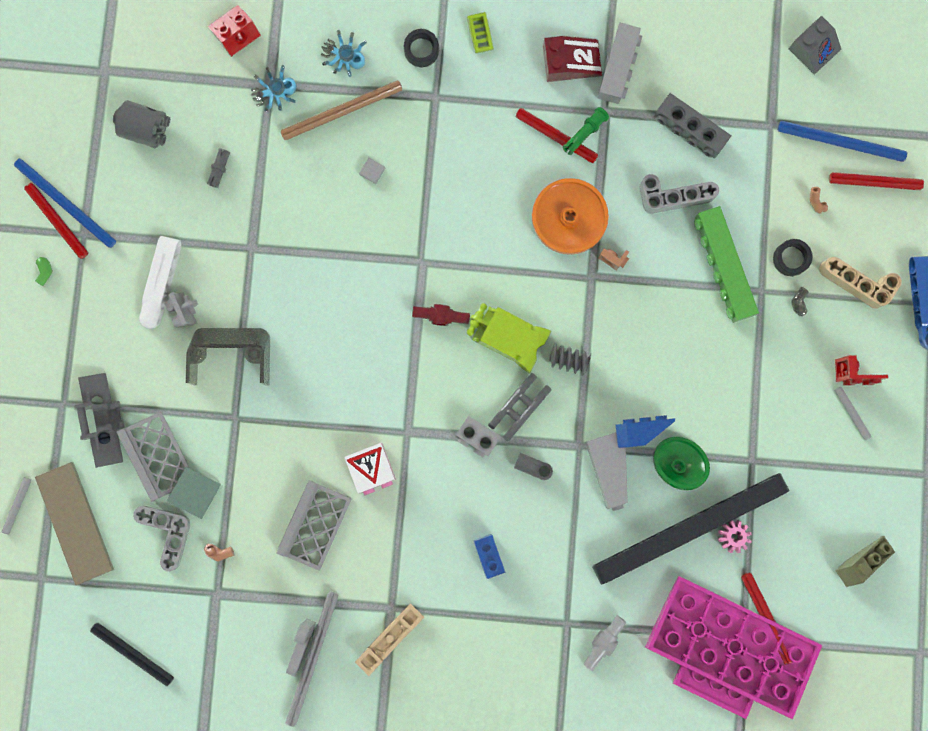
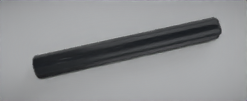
(132, 654)

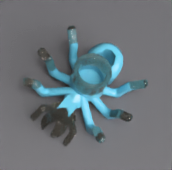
(344, 53)
(277, 88)

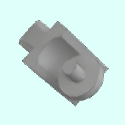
(184, 308)

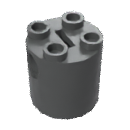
(141, 124)

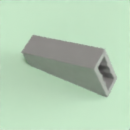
(610, 469)

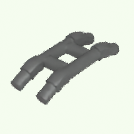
(519, 395)

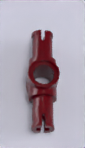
(441, 315)

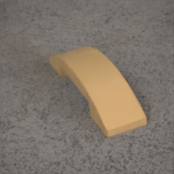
(389, 639)

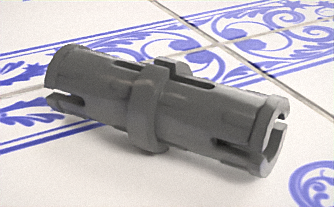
(218, 168)

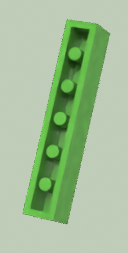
(726, 264)

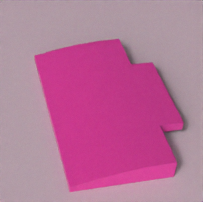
(731, 652)

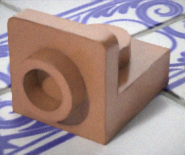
(611, 259)

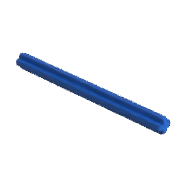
(842, 141)
(65, 203)

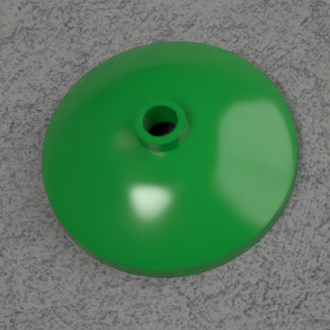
(687, 458)

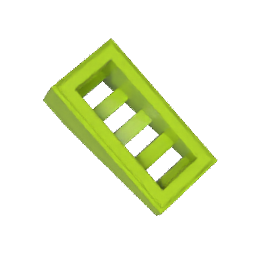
(478, 17)

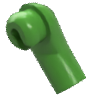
(45, 270)

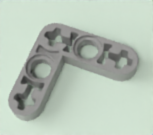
(170, 526)
(302, 638)

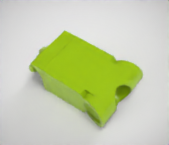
(508, 335)

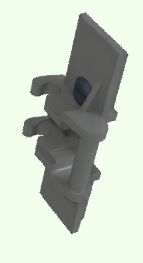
(107, 419)

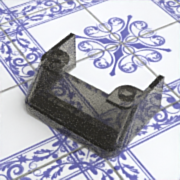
(254, 340)

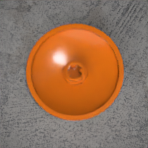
(570, 216)

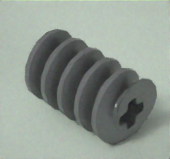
(569, 360)

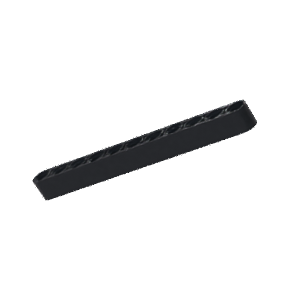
(690, 528)

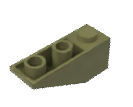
(865, 562)

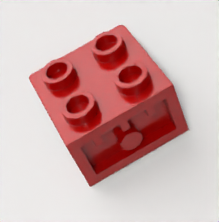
(847, 370)

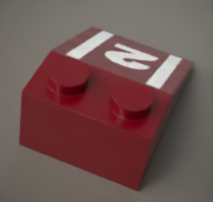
(571, 58)

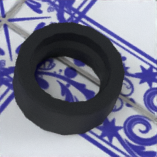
(421, 34)
(804, 249)

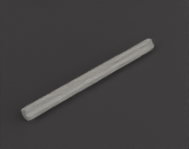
(311, 659)

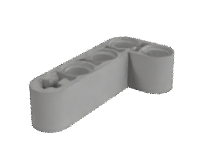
(679, 194)

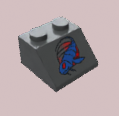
(816, 45)

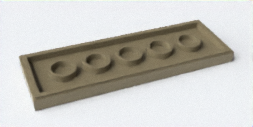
(74, 523)

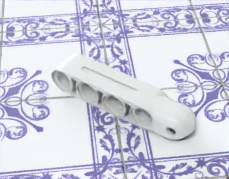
(159, 281)

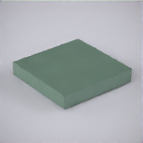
(193, 492)

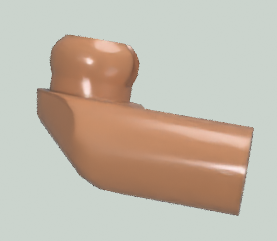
(815, 200)
(216, 553)

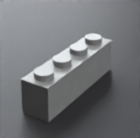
(619, 63)

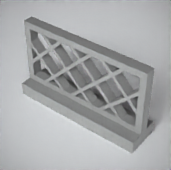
(138, 459)
(297, 522)

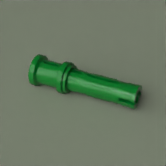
(590, 126)

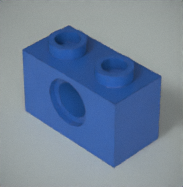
(489, 556)

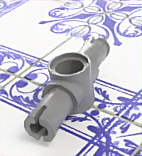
(604, 643)

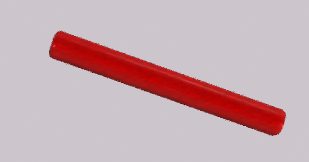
(554, 134)
(876, 181)
(56, 220)
(763, 610)

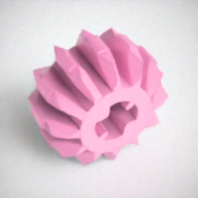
(733, 543)

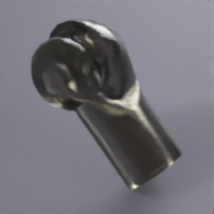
(798, 302)

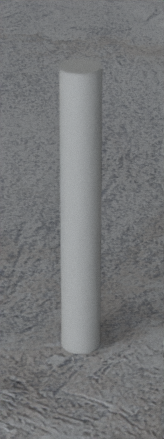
(853, 413)
(16, 505)

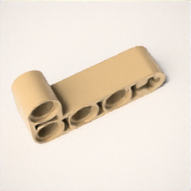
(857, 278)

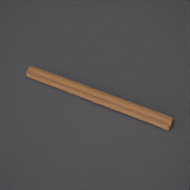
(341, 110)

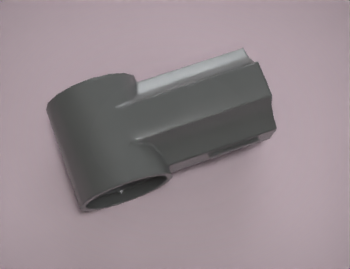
(531, 466)

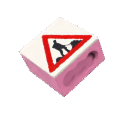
(370, 469)

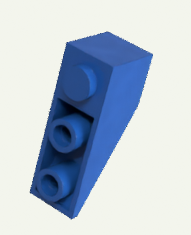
(642, 432)

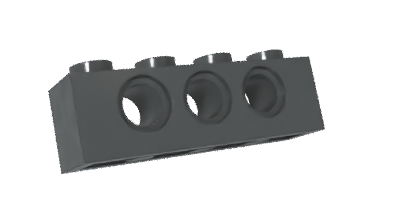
(702, 125)

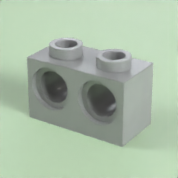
(480, 432)

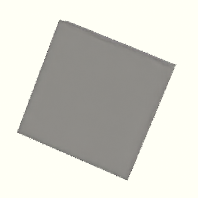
(372, 170)

